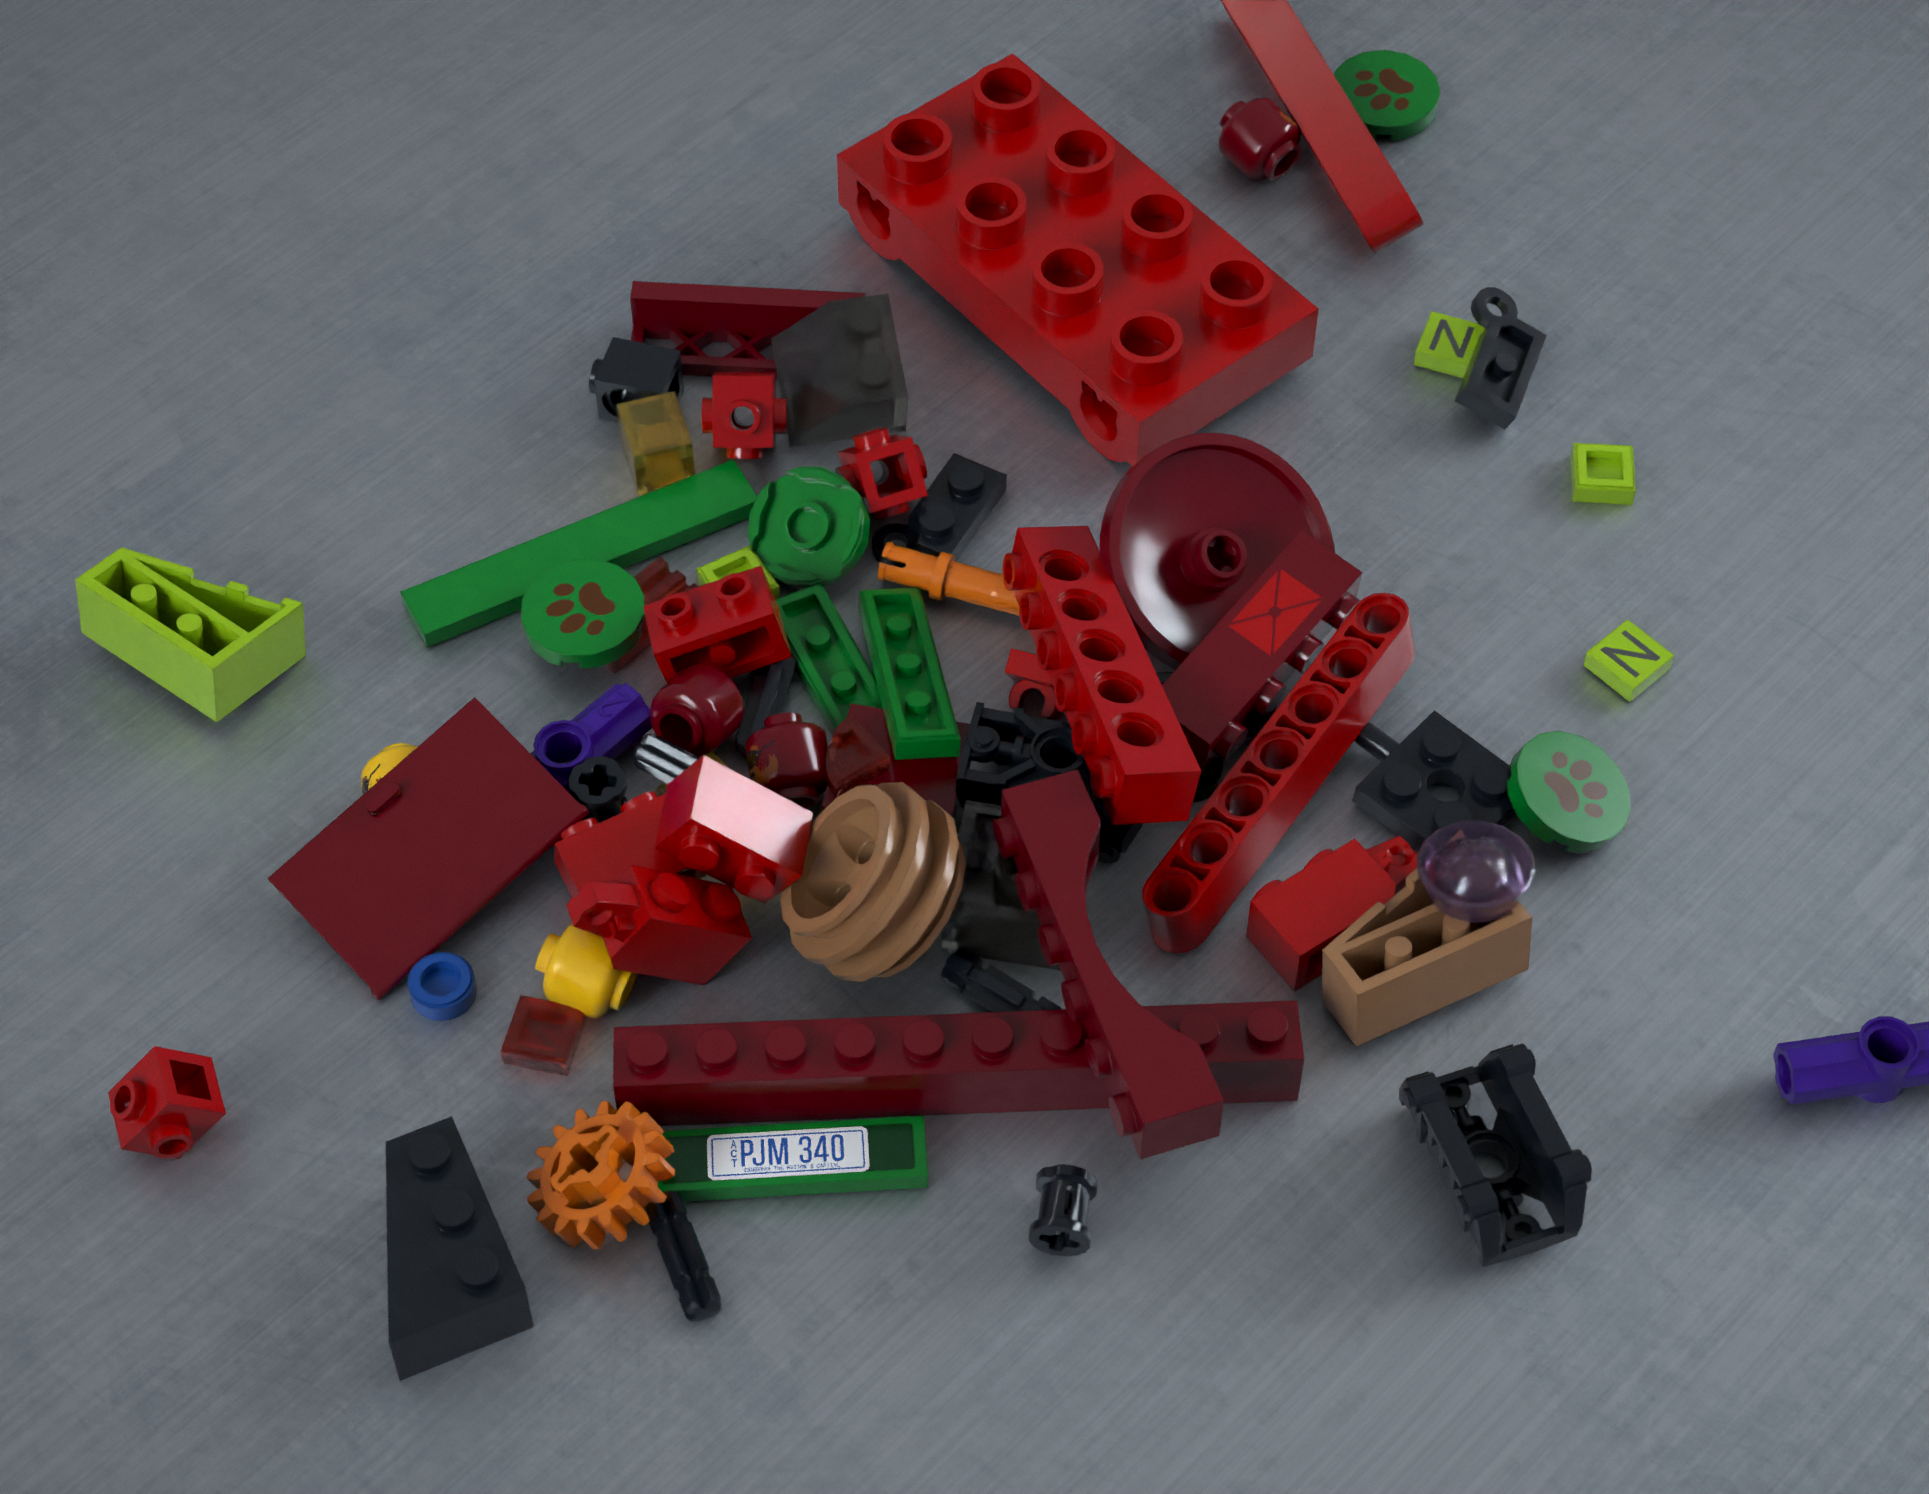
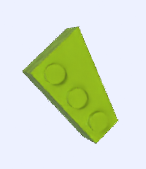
(186, 633)

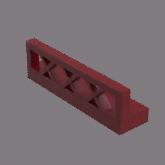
(733, 315)

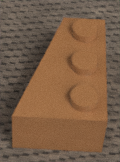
(1416, 960)

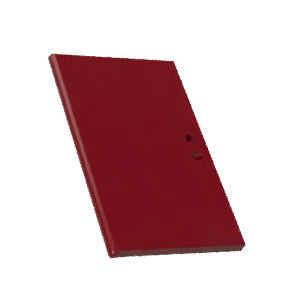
(435, 855)

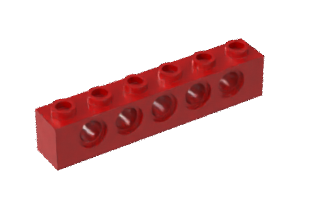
(1101, 676)

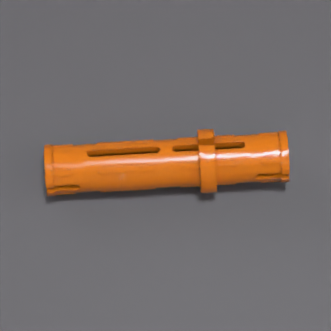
(947, 578)

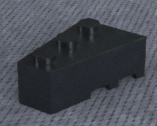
(445, 1255)

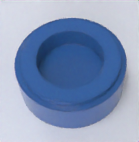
(442, 986)

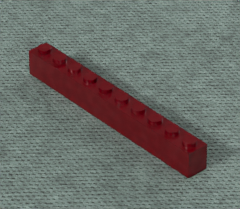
(927, 1064)

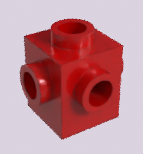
(747, 390)
(901, 476)
(166, 1103)

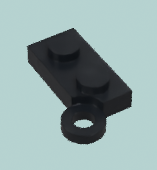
(1500, 361)
(950, 513)

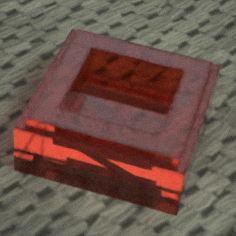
(543, 1036)

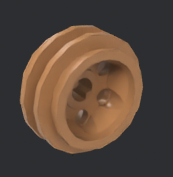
(875, 882)

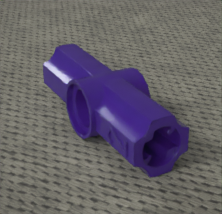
(599, 730)
(1847, 1066)

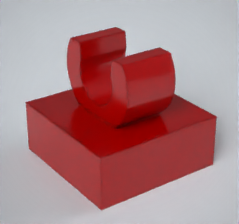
(1024, 668)

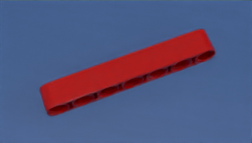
(1326, 120)
(1278, 773)

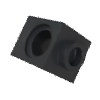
(632, 373)

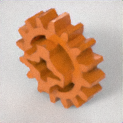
(600, 1175)

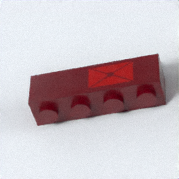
(1259, 646)

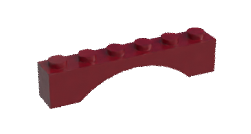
(1155, 1073)

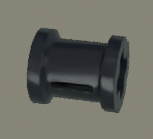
(599, 786)
(1063, 1210)

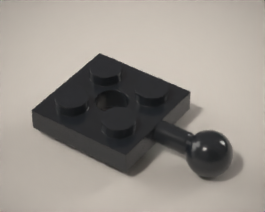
(1431, 755)

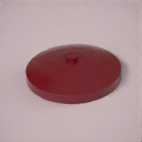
(1198, 531)

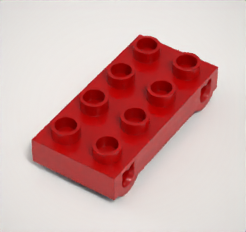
(1075, 259)

